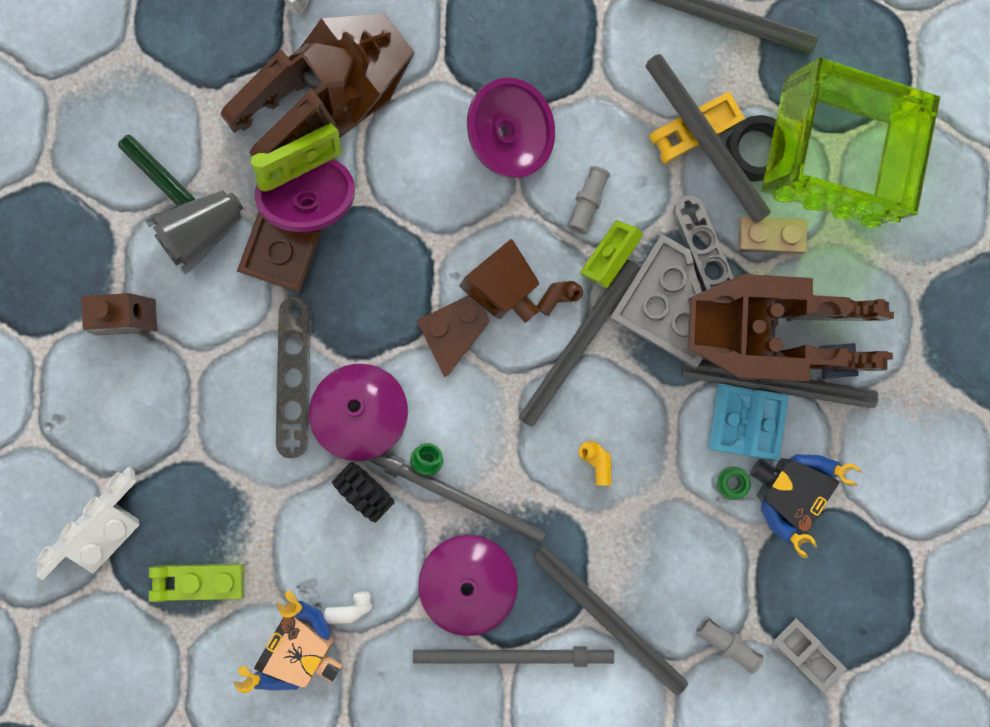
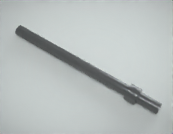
(395, 466)
(578, 656)

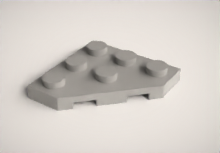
(660, 299)

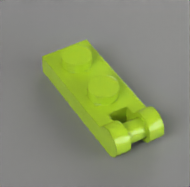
(296, 157)
(198, 582)

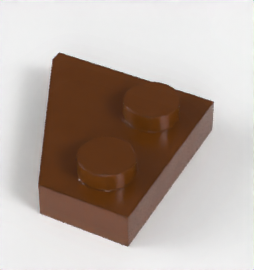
(453, 331)

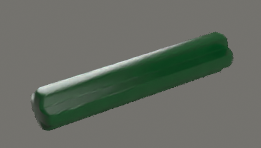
(154, 170)

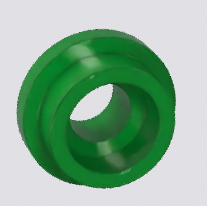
(426, 452)
(743, 483)

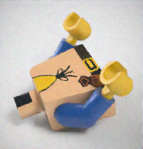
(293, 651)

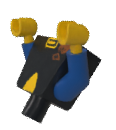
(797, 493)

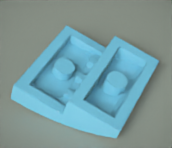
(748, 422)

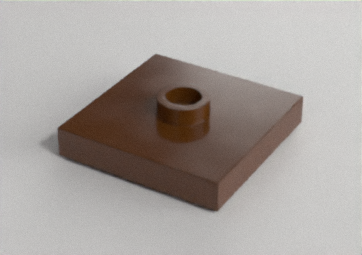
(279, 255)

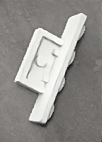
(96, 532)

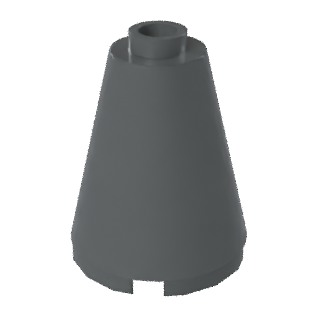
(195, 227)

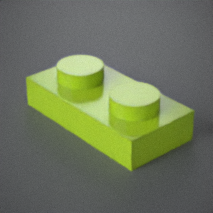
(611, 253)

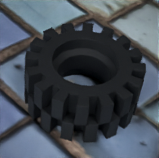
(363, 492)

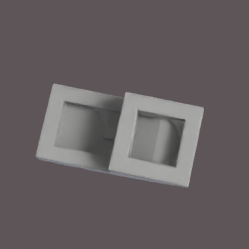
(809, 655)

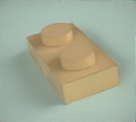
(773, 235)

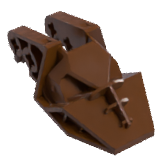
(359, 70)
(738, 321)

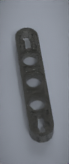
(289, 361)

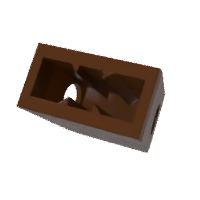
(503, 283)
(114, 314)

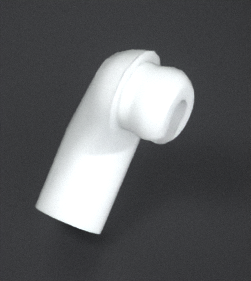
(350, 614)

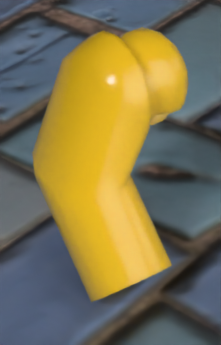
(599, 459)

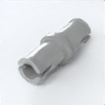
(588, 200)
(729, 645)

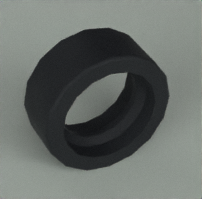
(759, 123)

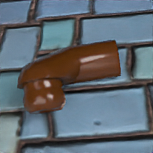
(557, 293)

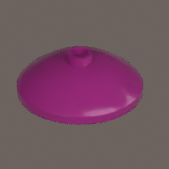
(525, 124)
(310, 199)
(361, 433)
(470, 561)

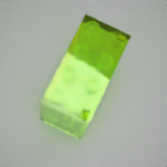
(905, 152)

